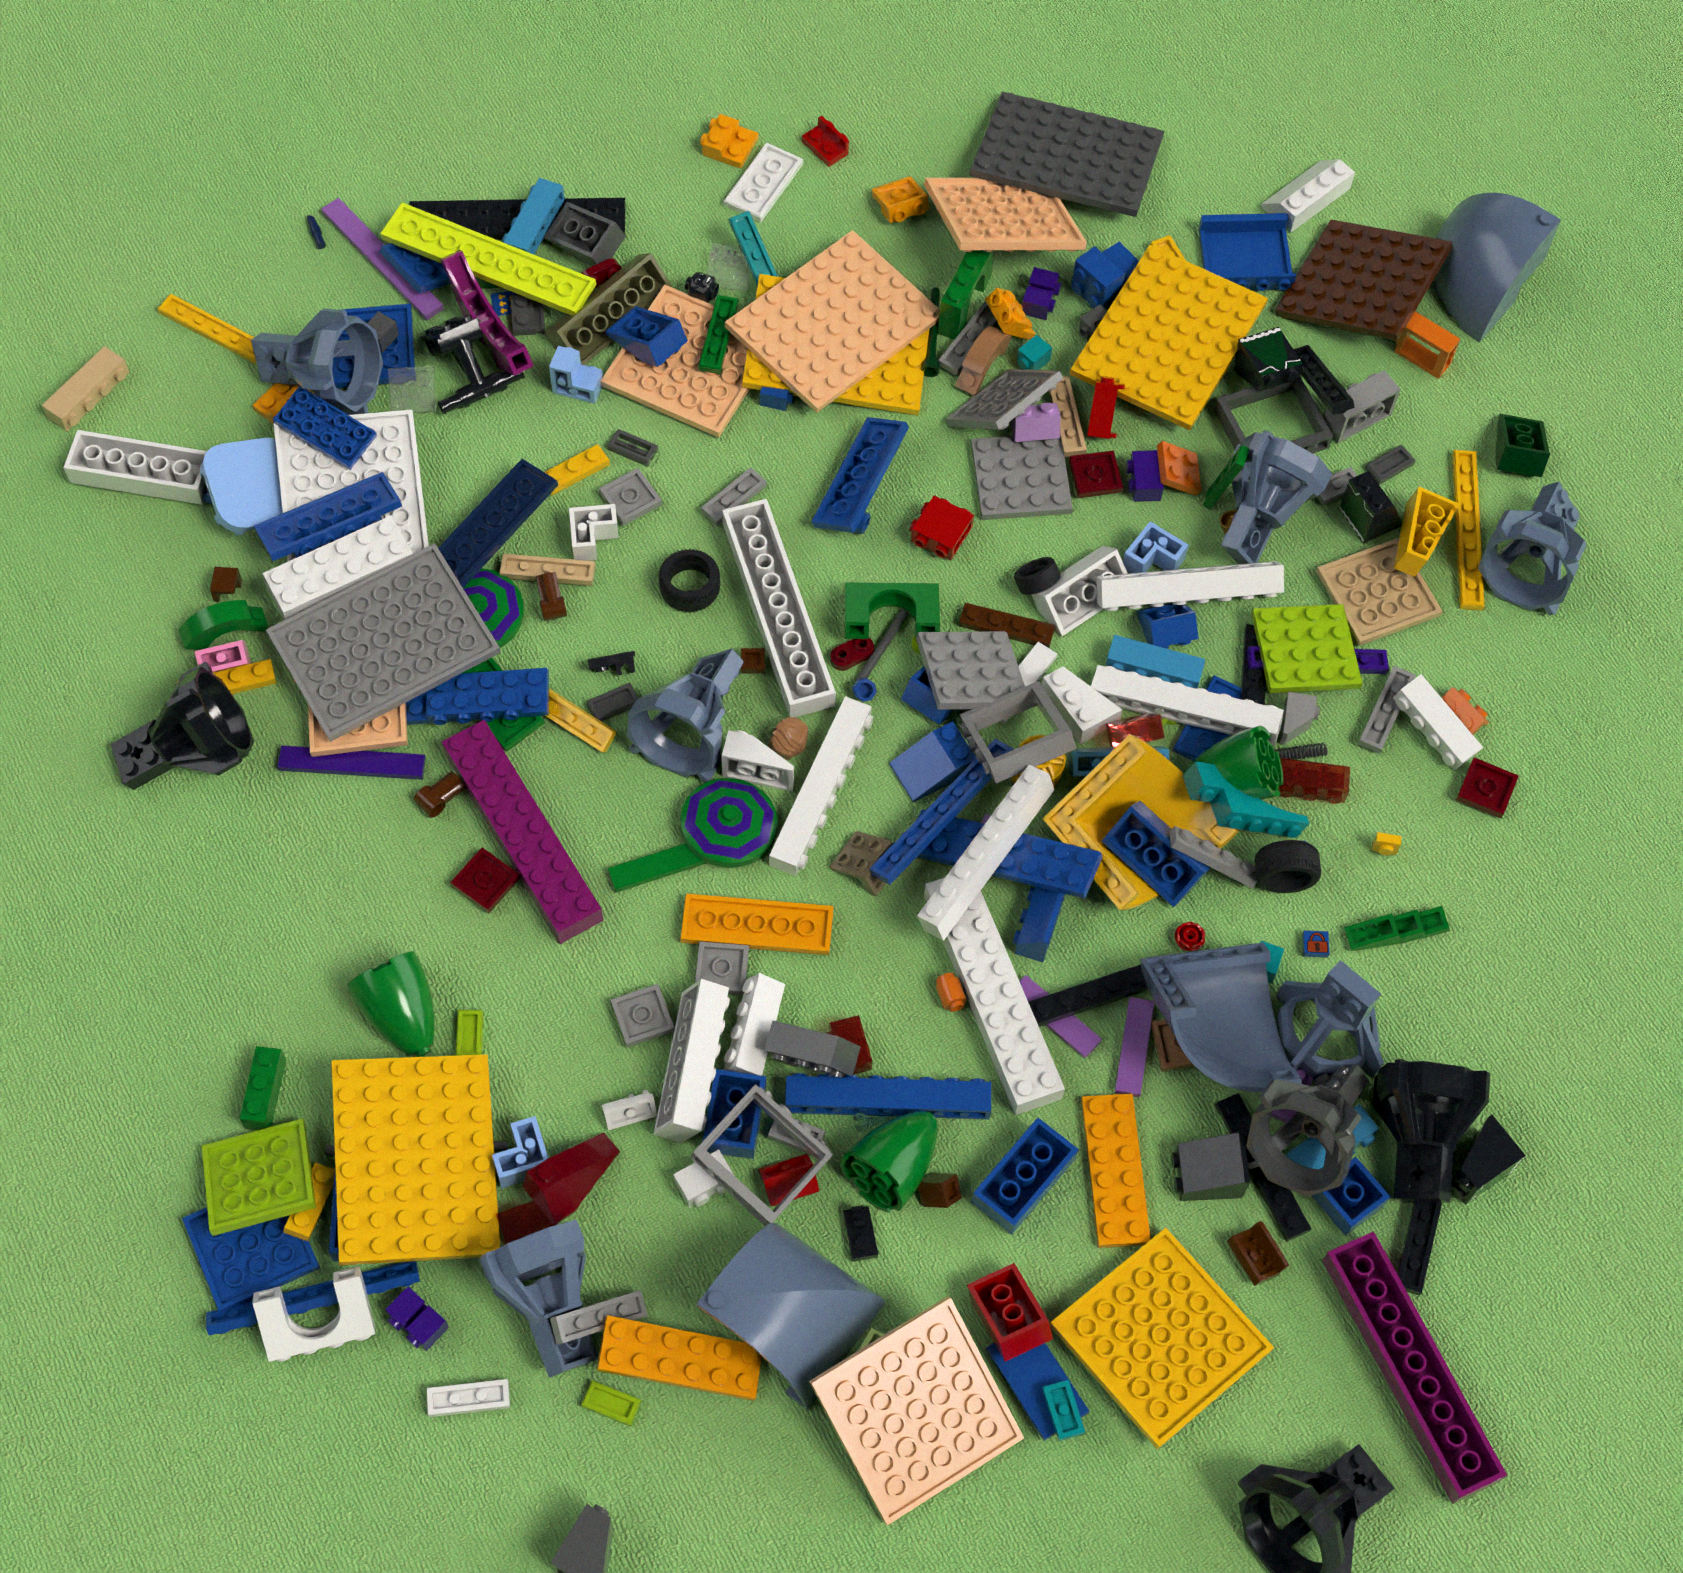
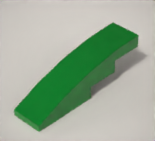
(1396, 929)

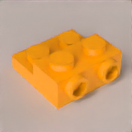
(728, 141)
(901, 199)
(1009, 314)
(274, 400)

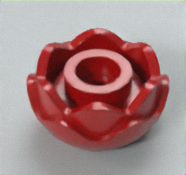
(1190, 929)

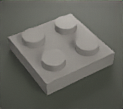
(631, 496)
(723, 965)
(642, 1015)

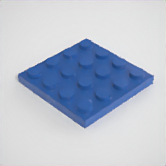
(398, 353)
(248, 1258)

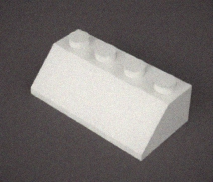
(1311, 192)
(1075, 593)

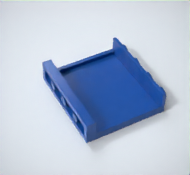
(1247, 249)

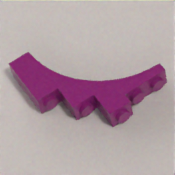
(506, 349)

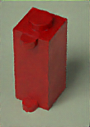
(1103, 407)

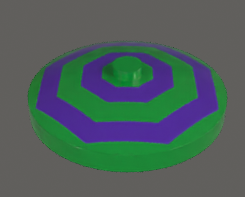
(497, 603)
(728, 822)

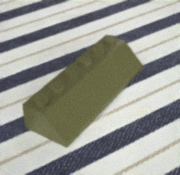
(631, 286)

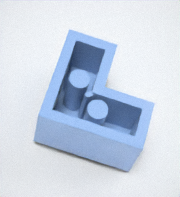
(572, 378)
(1155, 547)
(528, 1153)

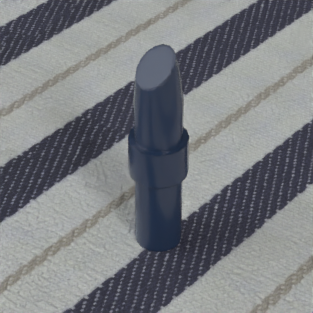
(316, 232)

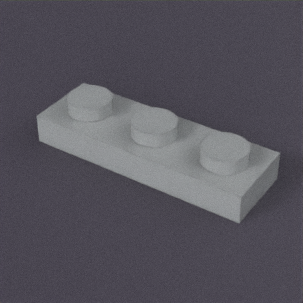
(734, 495)

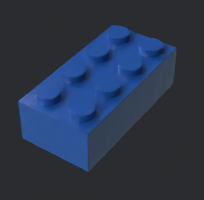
(1024, 1176)

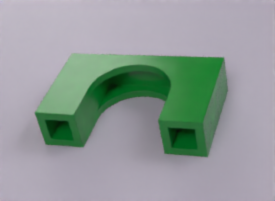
(972, 274)
(865, 598)

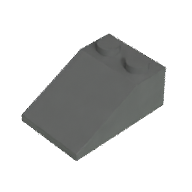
(585, 234)

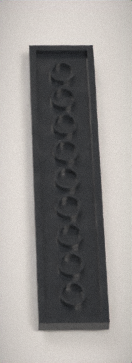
(496, 216)

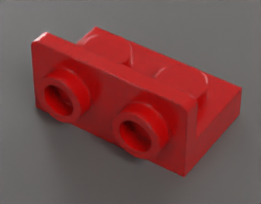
(826, 142)

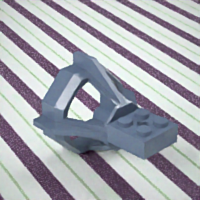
(309, 359)
(1280, 482)
(1544, 534)
(695, 700)
(1341, 1003)
(547, 1296)

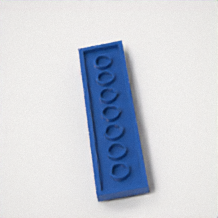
(1030, 860)

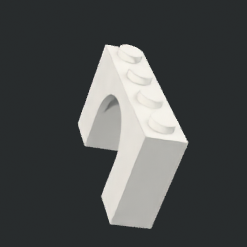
(286, 1338)

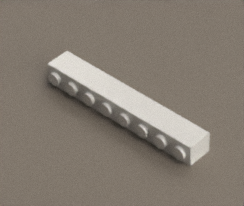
(1190, 584)
(1184, 703)
(820, 787)
(985, 852)

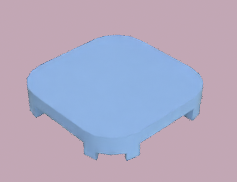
(243, 483)

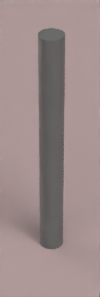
(883, 644)

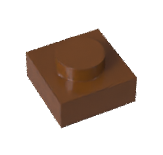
(753, 660)

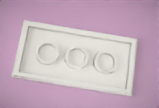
(763, 182)

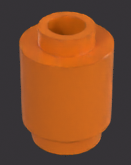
(950, 992)

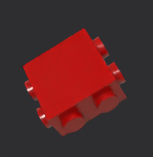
(941, 527)

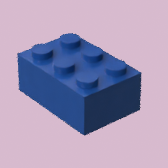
(726, 1093)

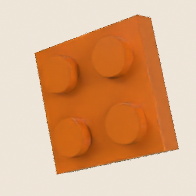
(1179, 468)

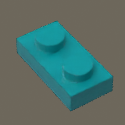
(1063, 1410)

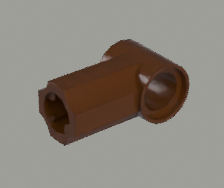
(551, 600)
(434, 798)

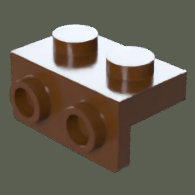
(1258, 1253)

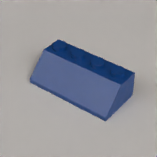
(1146, 848)
(1038, 923)

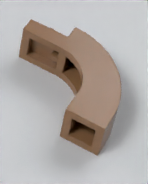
(981, 355)

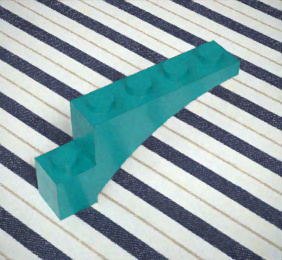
(1238, 809)

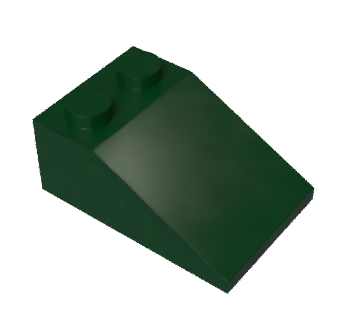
(1521, 446)

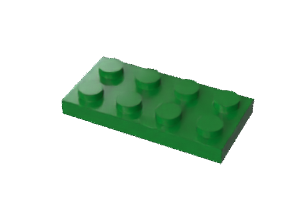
(508, 731)

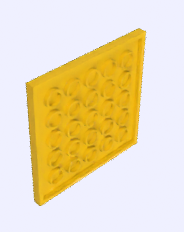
(1161, 1337)

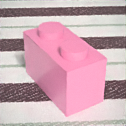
(224, 656)

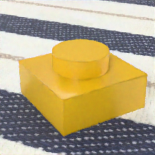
(1386, 843)

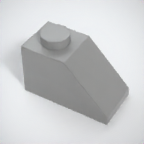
(1297, 715)

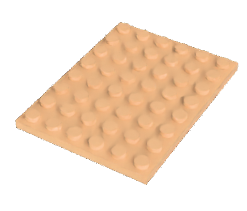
(834, 321)

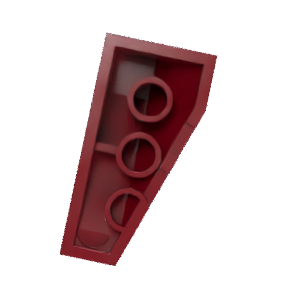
(567, 1178)

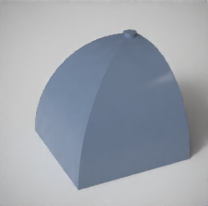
(1222, 1013)
(791, 1307)

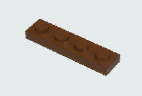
(1017, 627)

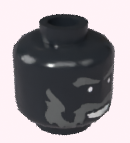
(702, 286)

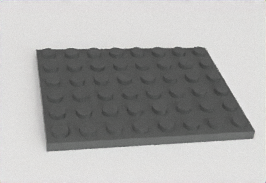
(1067, 154)

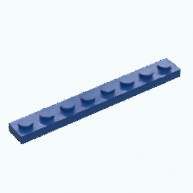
(935, 818)
(313, 1297)

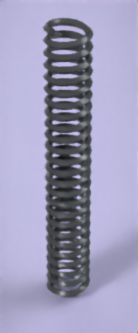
(1305, 753)

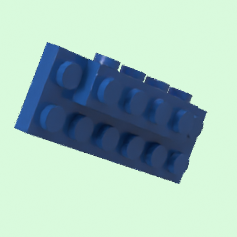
(860, 474)
(328, 518)
(483, 697)

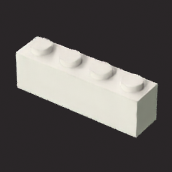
(1437, 722)
(754, 1020)

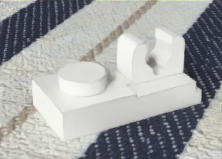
(629, 1110)

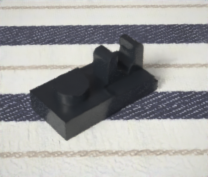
(601, 663)
(860, 1233)

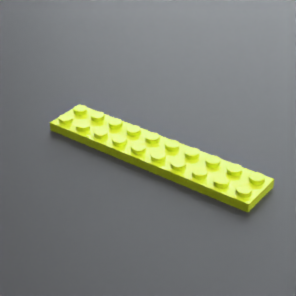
(490, 259)

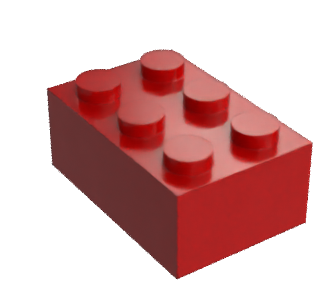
(1009, 1312)

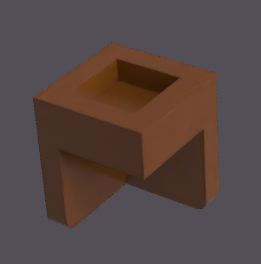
(224, 582)
(939, 1190)

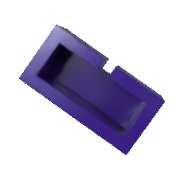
(1039, 295)
(1145, 476)
(416, 1319)

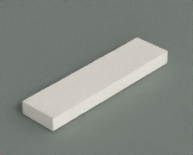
(1035, 665)

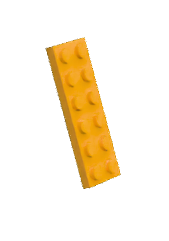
(758, 923)
(1115, 1170)
(679, 1358)

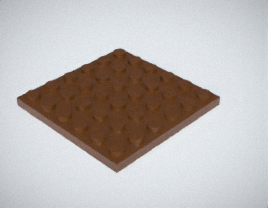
(1364, 279)

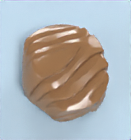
(789, 738)

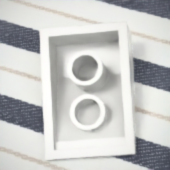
(754, 762)

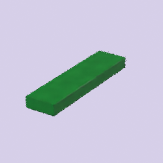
(717, 335)
(1226, 477)
(653, 867)

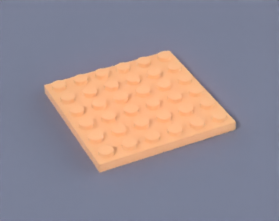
(1002, 216)
(678, 385)
(916, 1410)

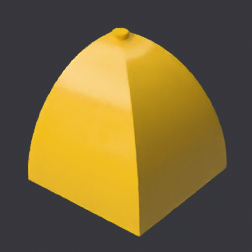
(1097, 803)

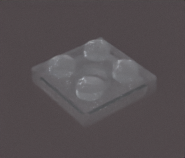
(412, 389)

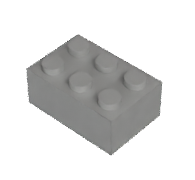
(1373, 402)

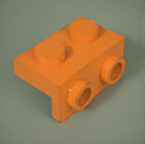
(1469, 715)

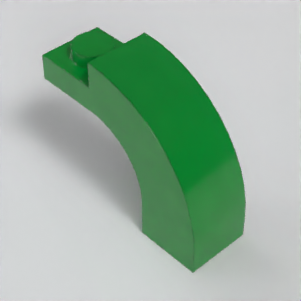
(218, 619)

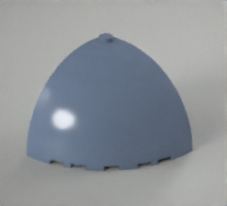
(1493, 252)

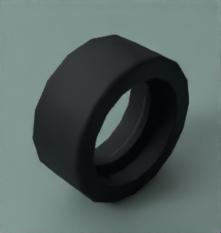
(1037, 575)

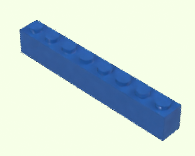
(888, 1096)

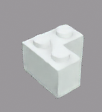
(589, 525)

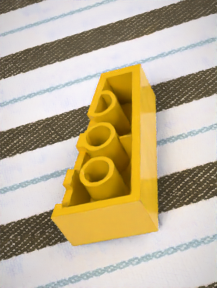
(1422, 526)

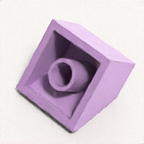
(1037, 423)

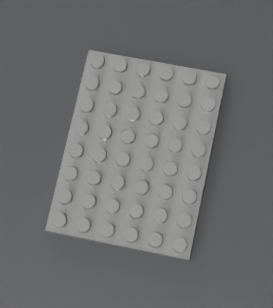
(383, 642)

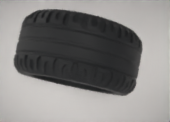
(683, 561)
(1287, 866)

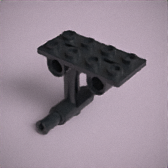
(457, 338)

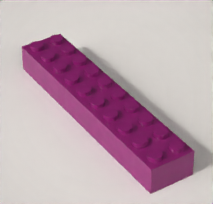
(522, 832)
(1414, 1368)

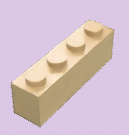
(85, 388)

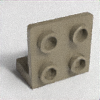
(859, 857)

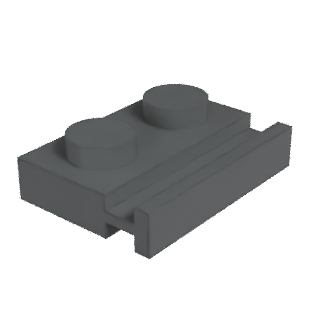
(527, 316)

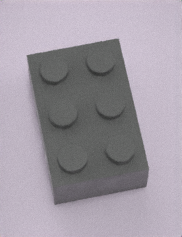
(812, 1049)

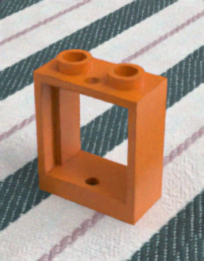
(1432, 335)

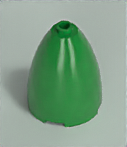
(1247, 762)
(398, 1003)
(892, 1159)

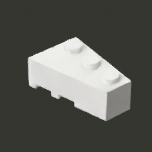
(1080, 704)

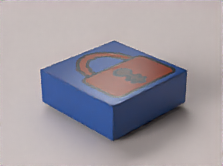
(1315, 944)

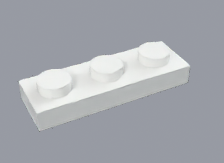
(468, 1398)

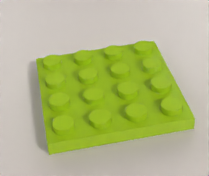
(1306, 648)
(258, 1177)

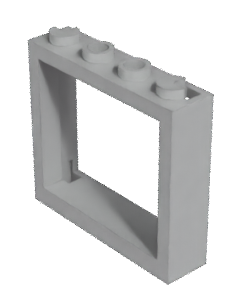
(1030, 754)
(731, 1184)

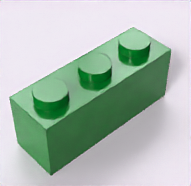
(263, 1088)

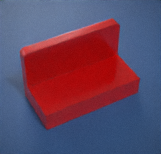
(783, 1176)

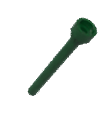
(930, 364)

